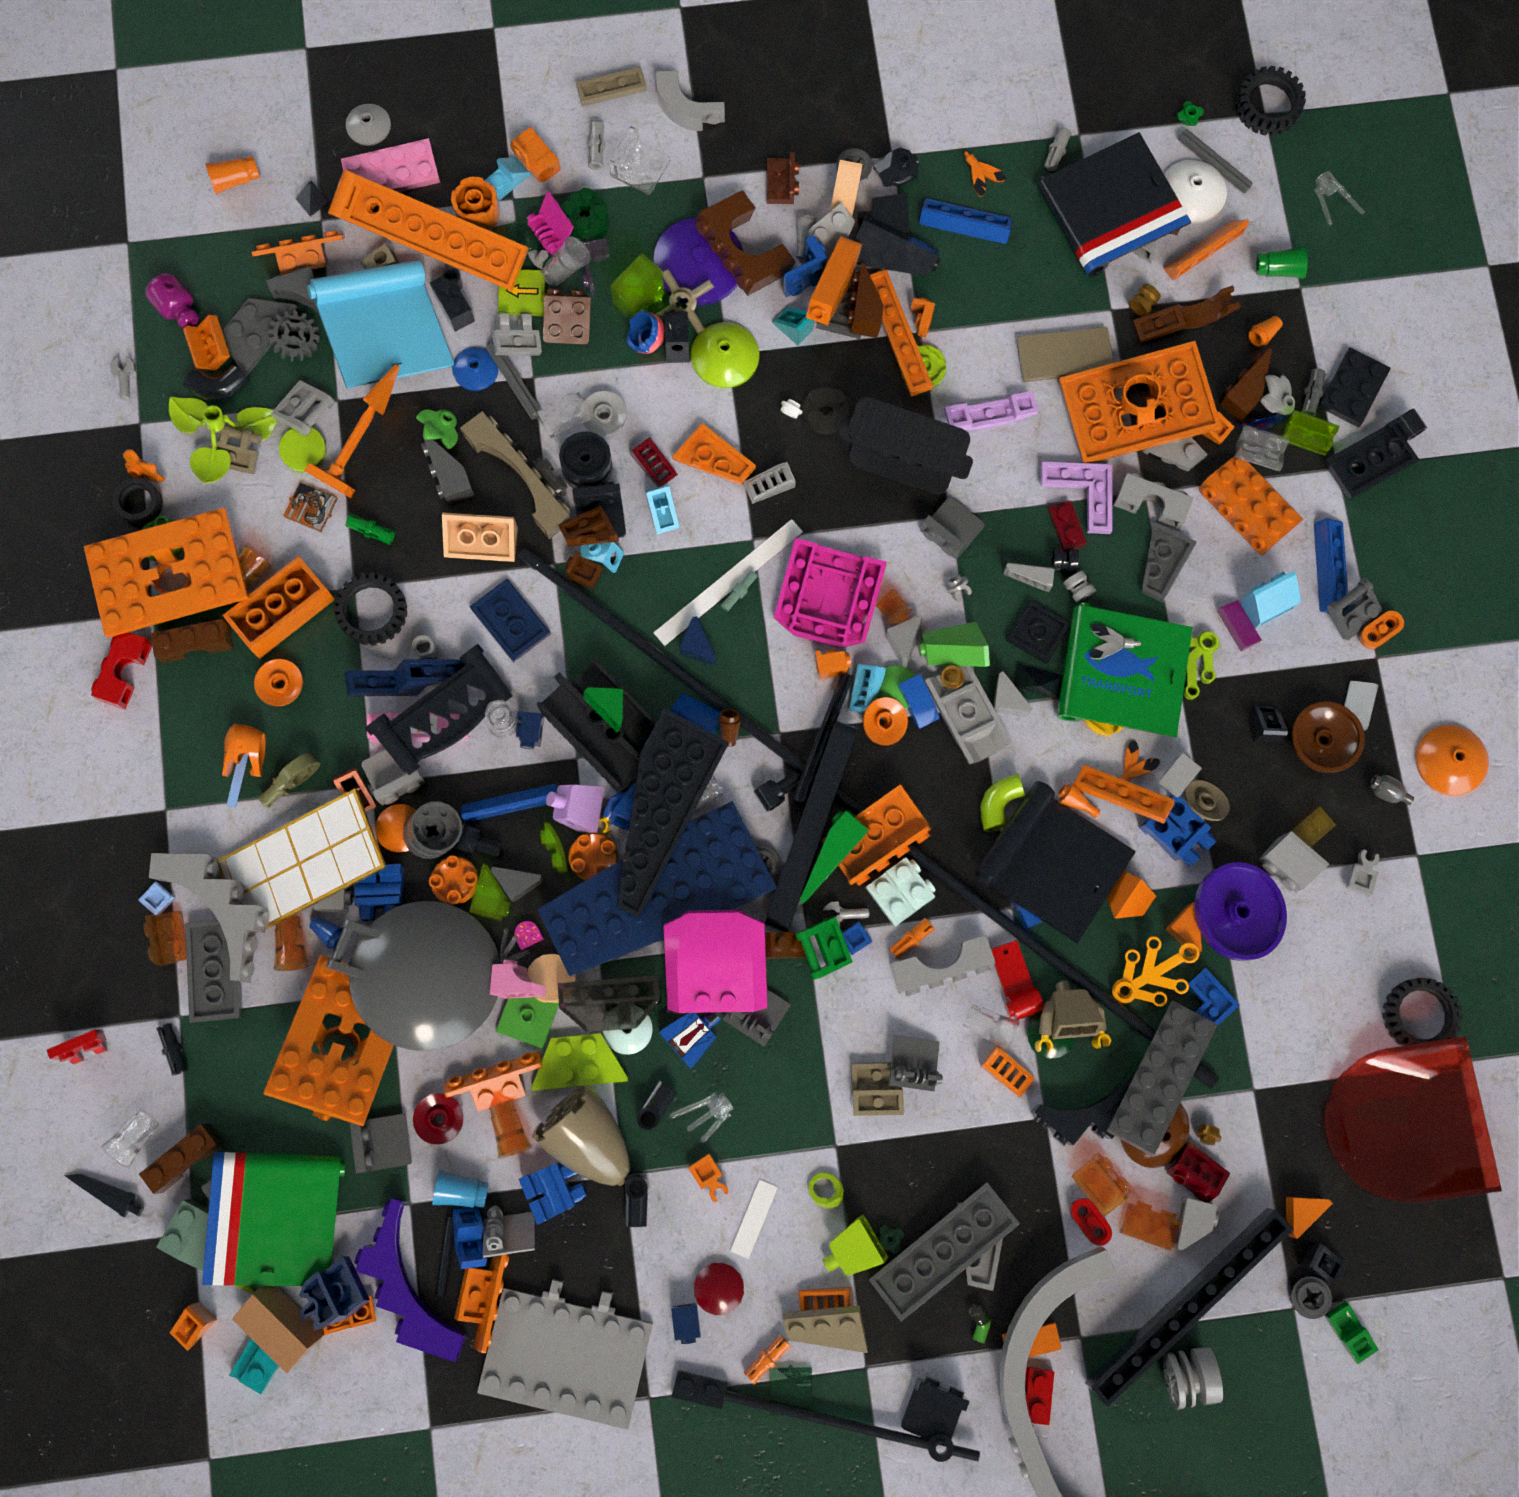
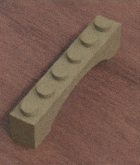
(484, 436)

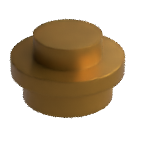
(952, 677)
(1208, 1134)

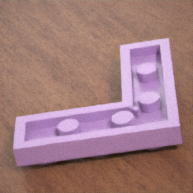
(1094, 478)

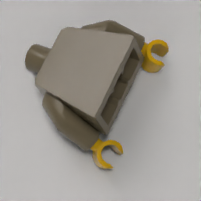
(1071, 1016)

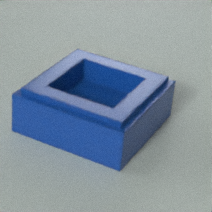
(856, 938)

